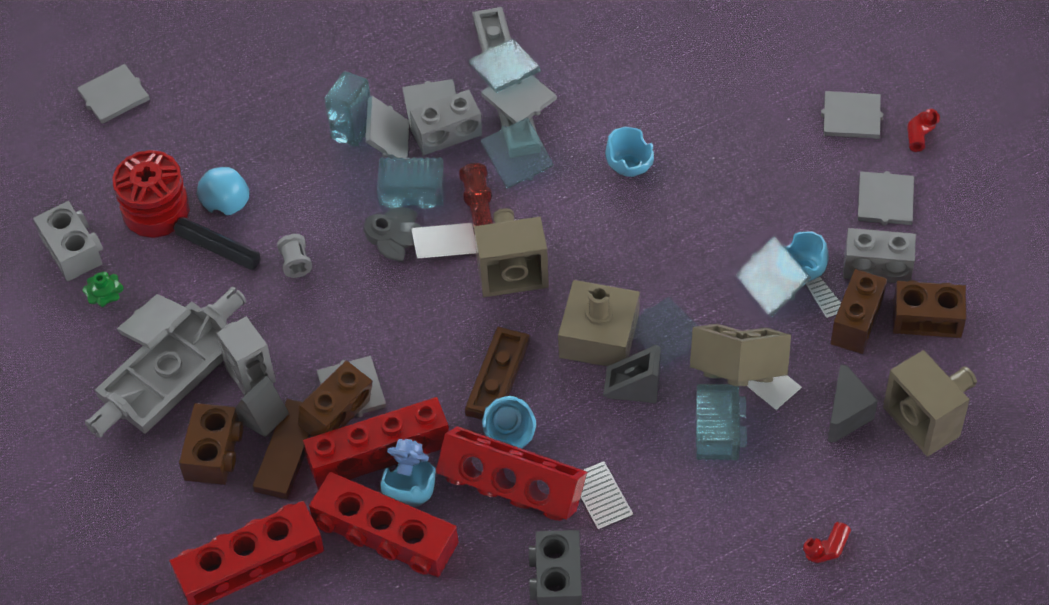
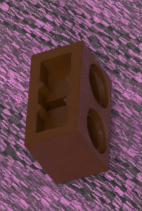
(858, 311)
(928, 314)
(335, 400)
(204, 443)

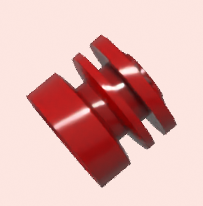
(150, 193)

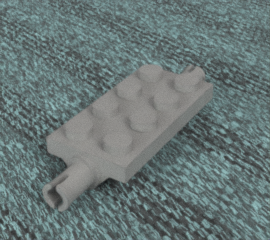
(162, 376)

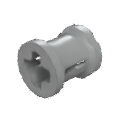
(293, 251)

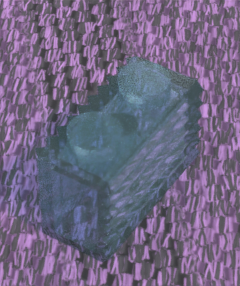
(347, 108)
(411, 182)
(719, 422)

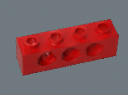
(364, 445)
(563, 480)
(373, 509)
(239, 571)

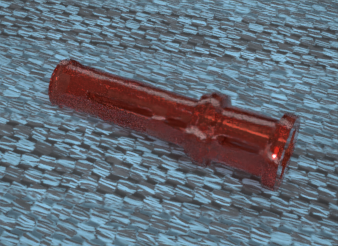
(477, 193)

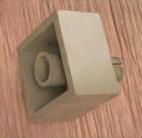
(511, 254)
(598, 323)
(928, 401)

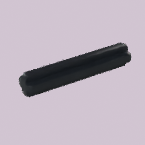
(217, 243)

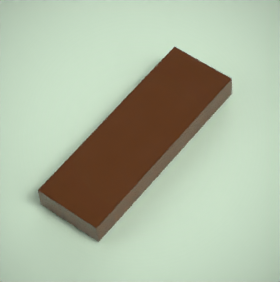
(497, 370)
(282, 456)

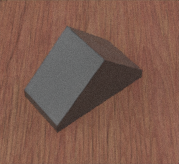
(635, 377)
(852, 405)
(262, 408)

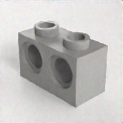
(446, 122)
(68, 240)
(880, 254)
(245, 354)

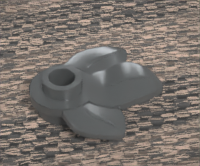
(395, 233)

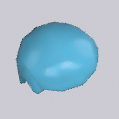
(628, 152)
(223, 190)
(810, 252)
(509, 421)
(410, 489)

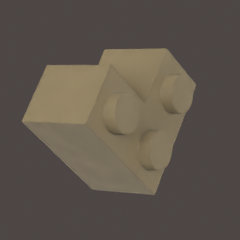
(740, 354)

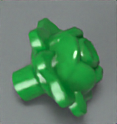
(103, 288)

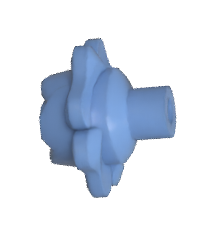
(407, 454)

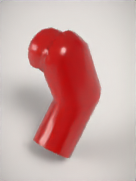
(919, 127)
(821, 551)

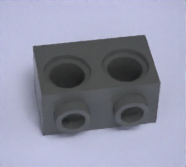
(559, 571)

